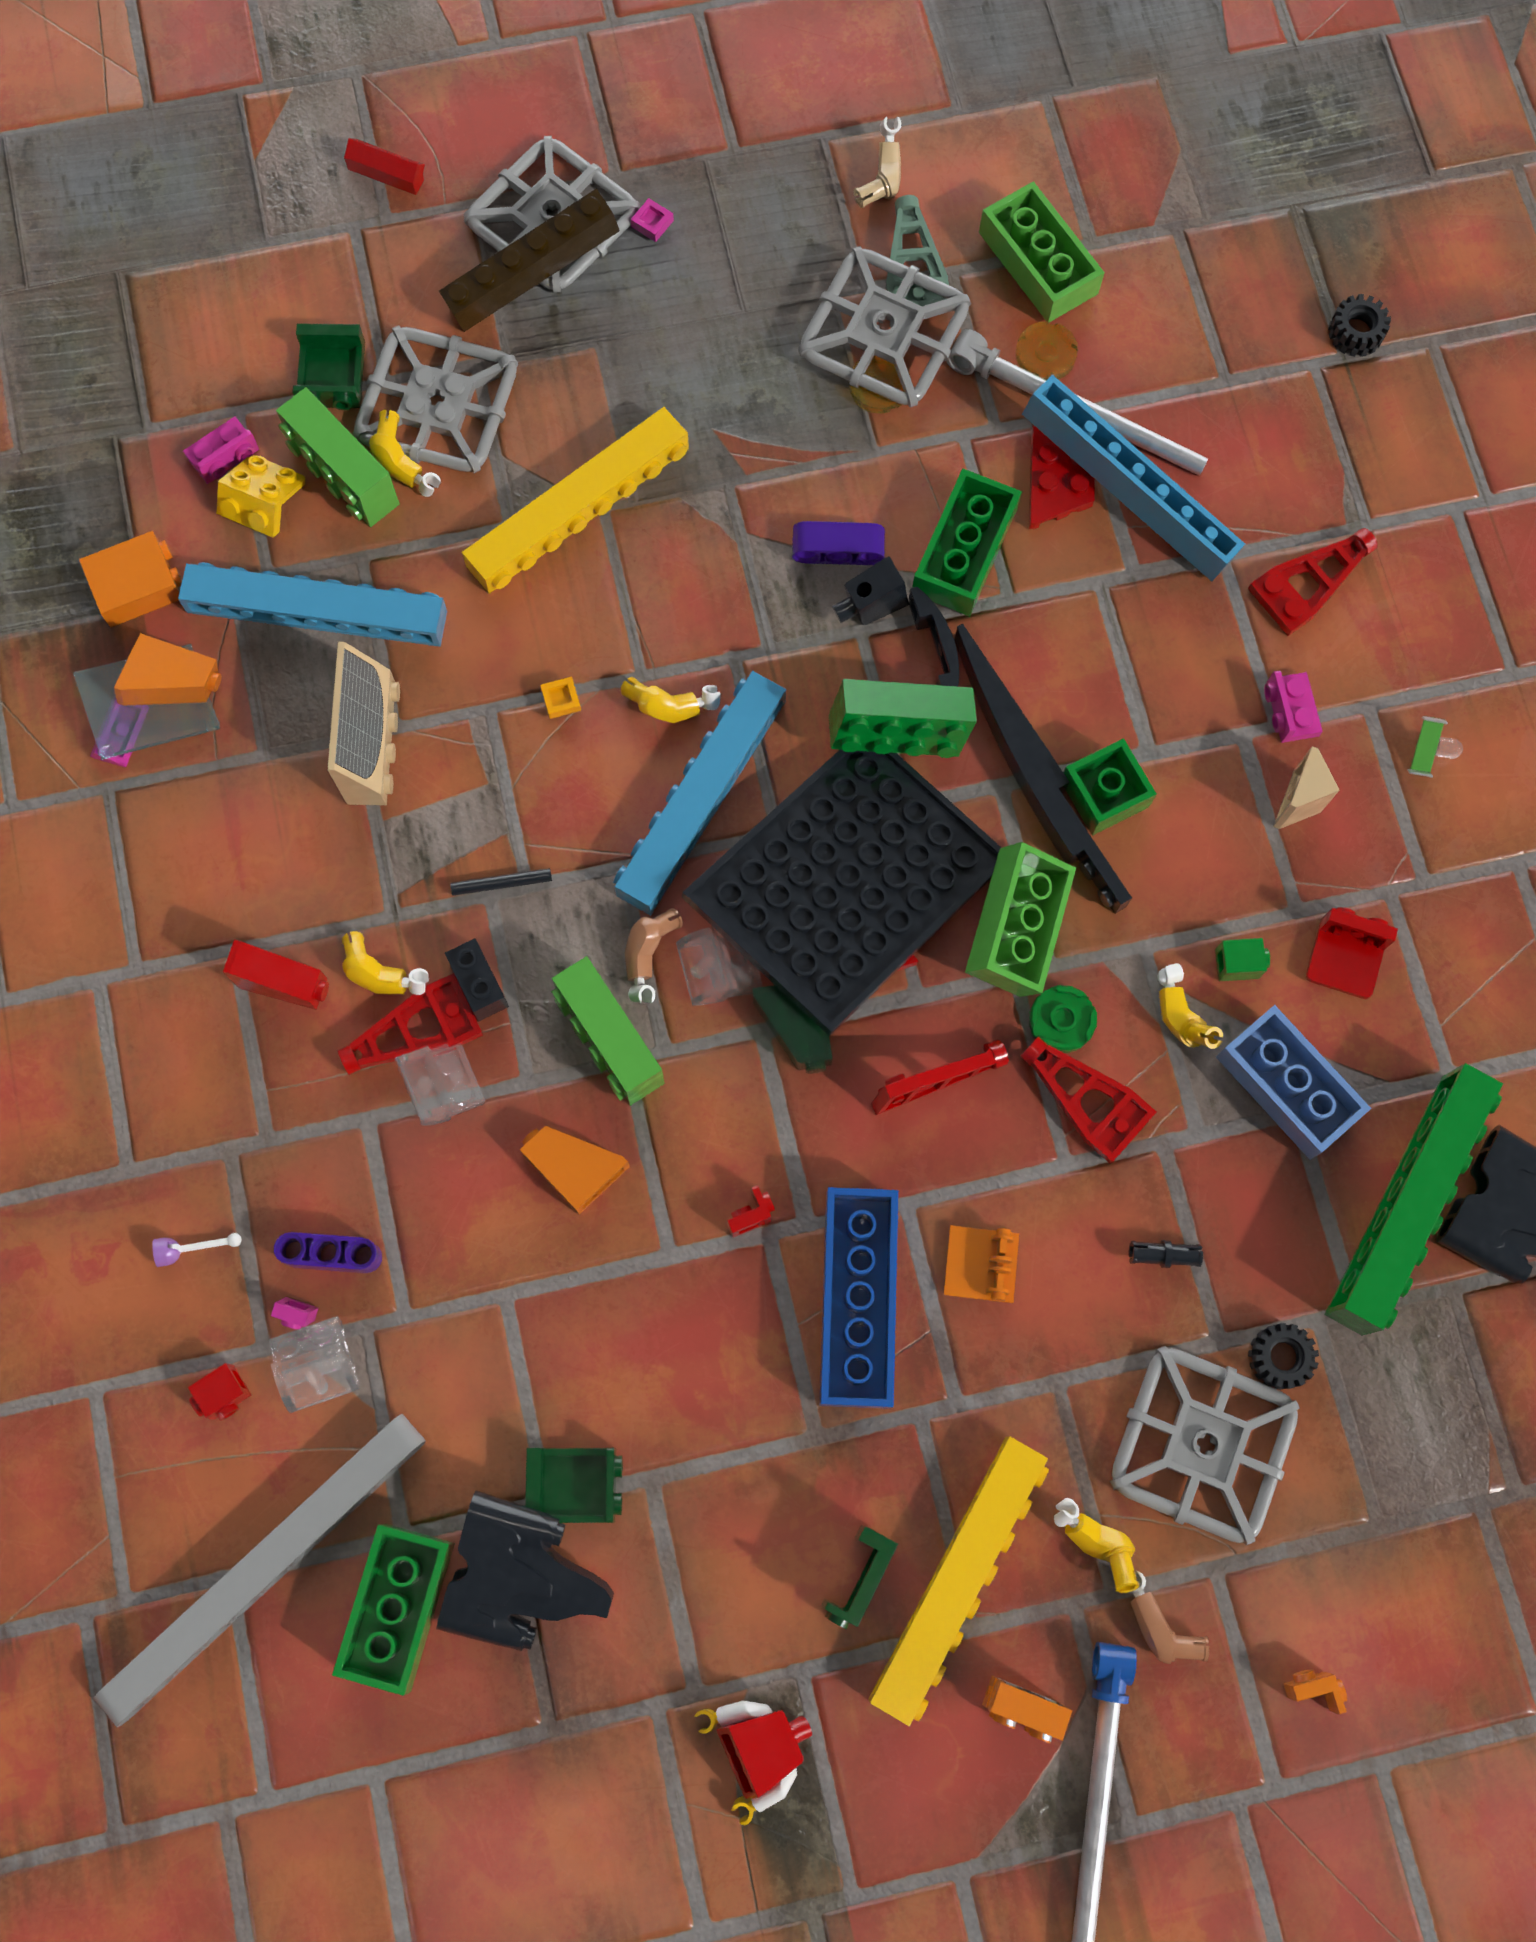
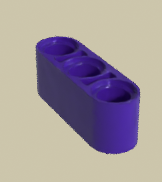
(838, 543)
(314, 1243)

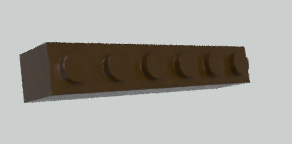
(530, 260)

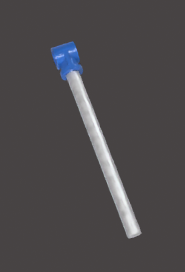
(1113, 1669)

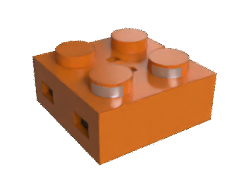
(1015, 1704)

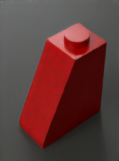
(275, 975)

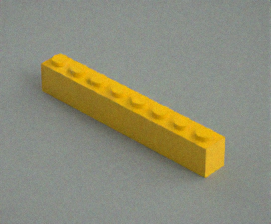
(576, 500)
(957, 1581)

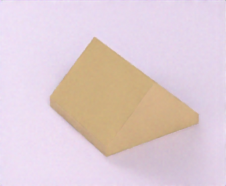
(1307, 791)

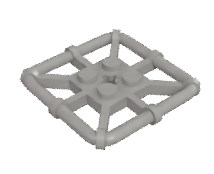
(546, 194)
(888, 344)
(454, 388)
(1183, 1454)

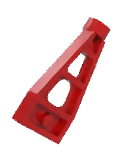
(1282, 599)
(450, 1008)
(904, 1090)
(1120, 1124)

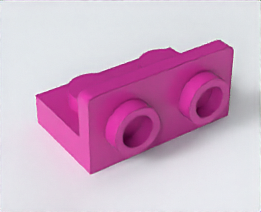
(221, 450)
(1292, 706)

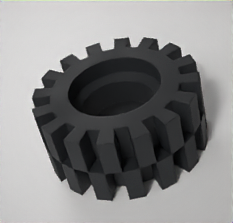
(1365, 311)
(1303, 1349)

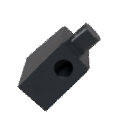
(873, 594)

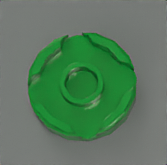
(1063, 1018)

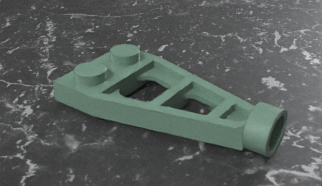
(910, 221)

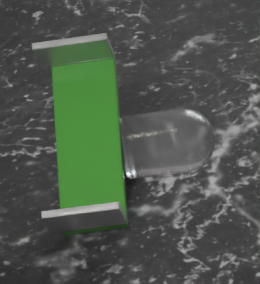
(1431, 745)

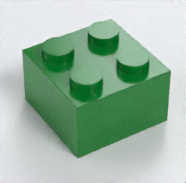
(1108, 786)

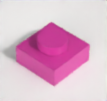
(652, 220)
(294, 1313)

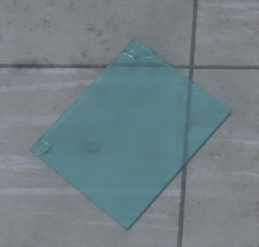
(136, 727)

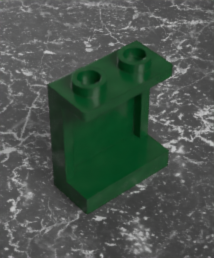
(331, 363)
(574, 1483)
(868, 1581)

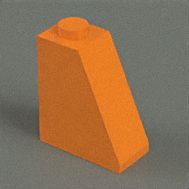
(165, 675)
(572, 1166)

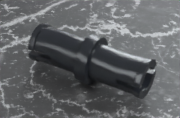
(1165, 1254)

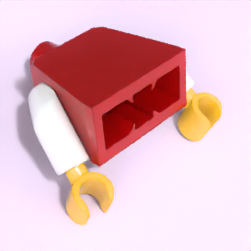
(760, 1751)

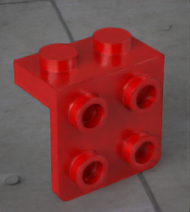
(1349, 952)

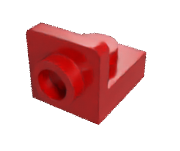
(748, 1219)

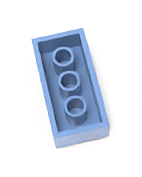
(1293, 1082)

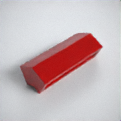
(384, 166)

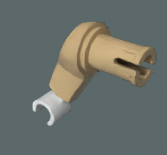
(889, 169)

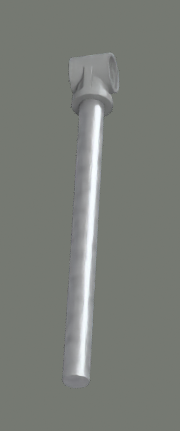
(972, 354)

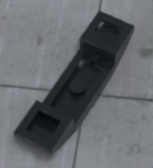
(929, 616)

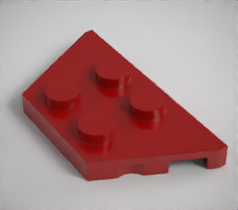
(1056, 482)

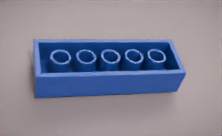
(859, 1298)

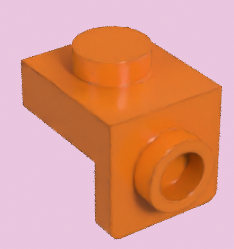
(1309, 1685)

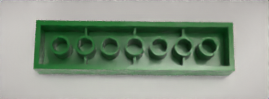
(1414, 1201)

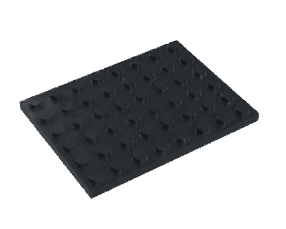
(845, 881)

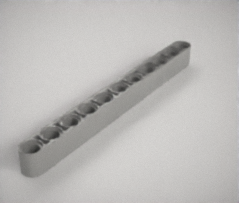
(258, 1571)

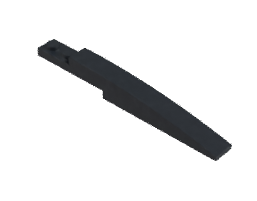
(1037, 774)

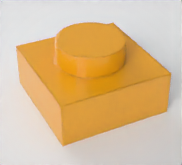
(560, 697)

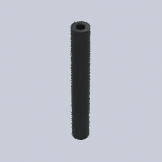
(501, 881)

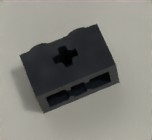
(476, 979)

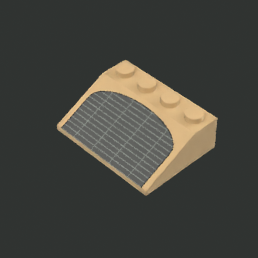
(362, 728)

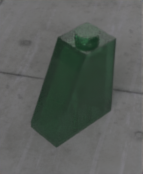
(796, 1032)

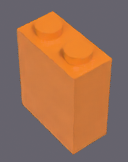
(132, 578)

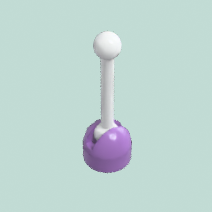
(167, 1250)

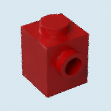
(219, 1393)

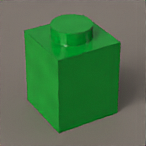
(1242, 959)

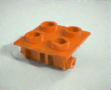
(981, 1264)

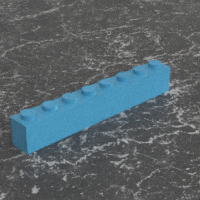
(1132, 478)
(313, 604)
(700, 792)

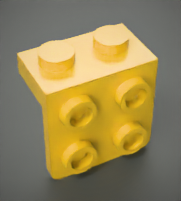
(255, 493)

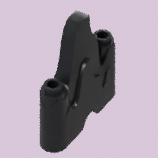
(1499, 1219)
(515, 1574)

